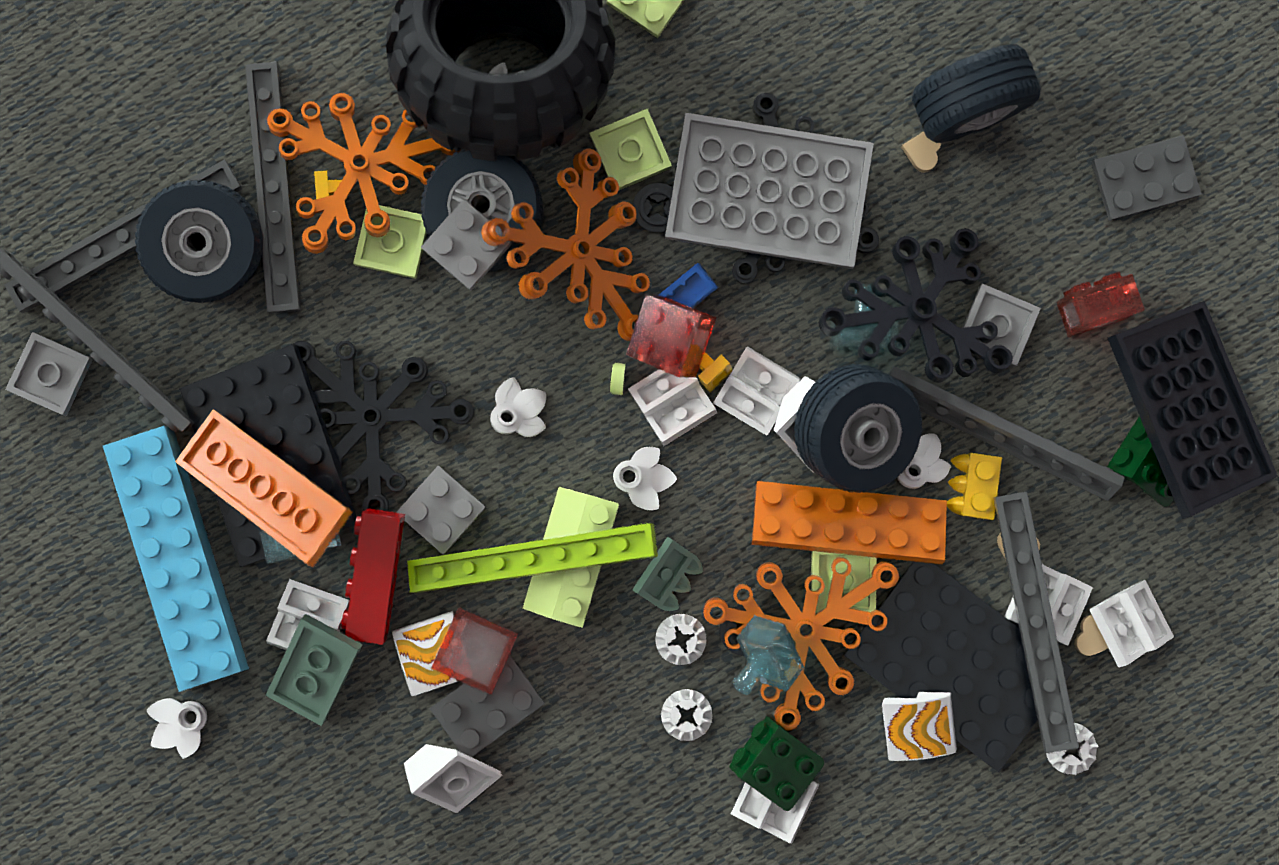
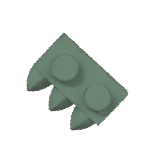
(667, 575)

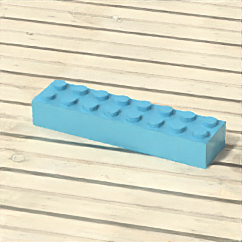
(175, 558)

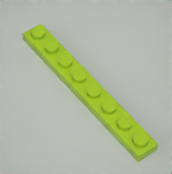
(533, 558)

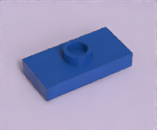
(691, 287)

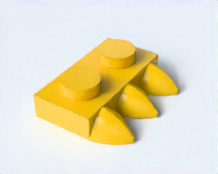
(977, 486)

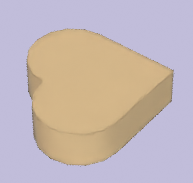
(922, 152)
(1090, 639)

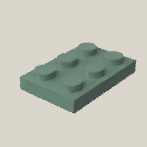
(313, 669)

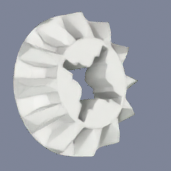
(687, 625)
(686, 699)
(1087, 752)

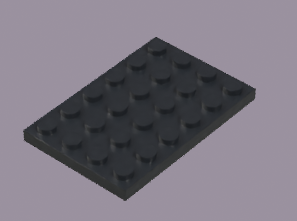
(1192, 408)
(279, 410)
(958, 645)

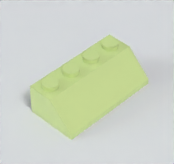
(568, 593)

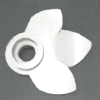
(522, 407)
(926, 463)
(648, 478)
(174, 727)

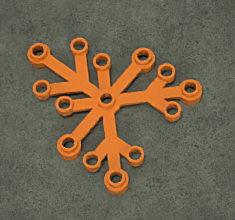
(334, 205)
(601, 280)
(837, 608)

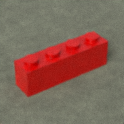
(374, 575)

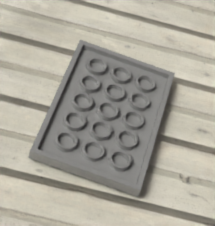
(769, 190)

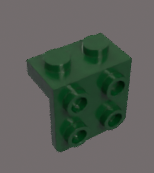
(1139, 464)
(776, 764)

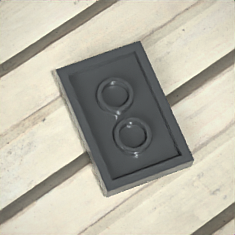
(1146, 178)
(479, 718)

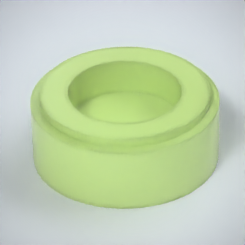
(617, 378)

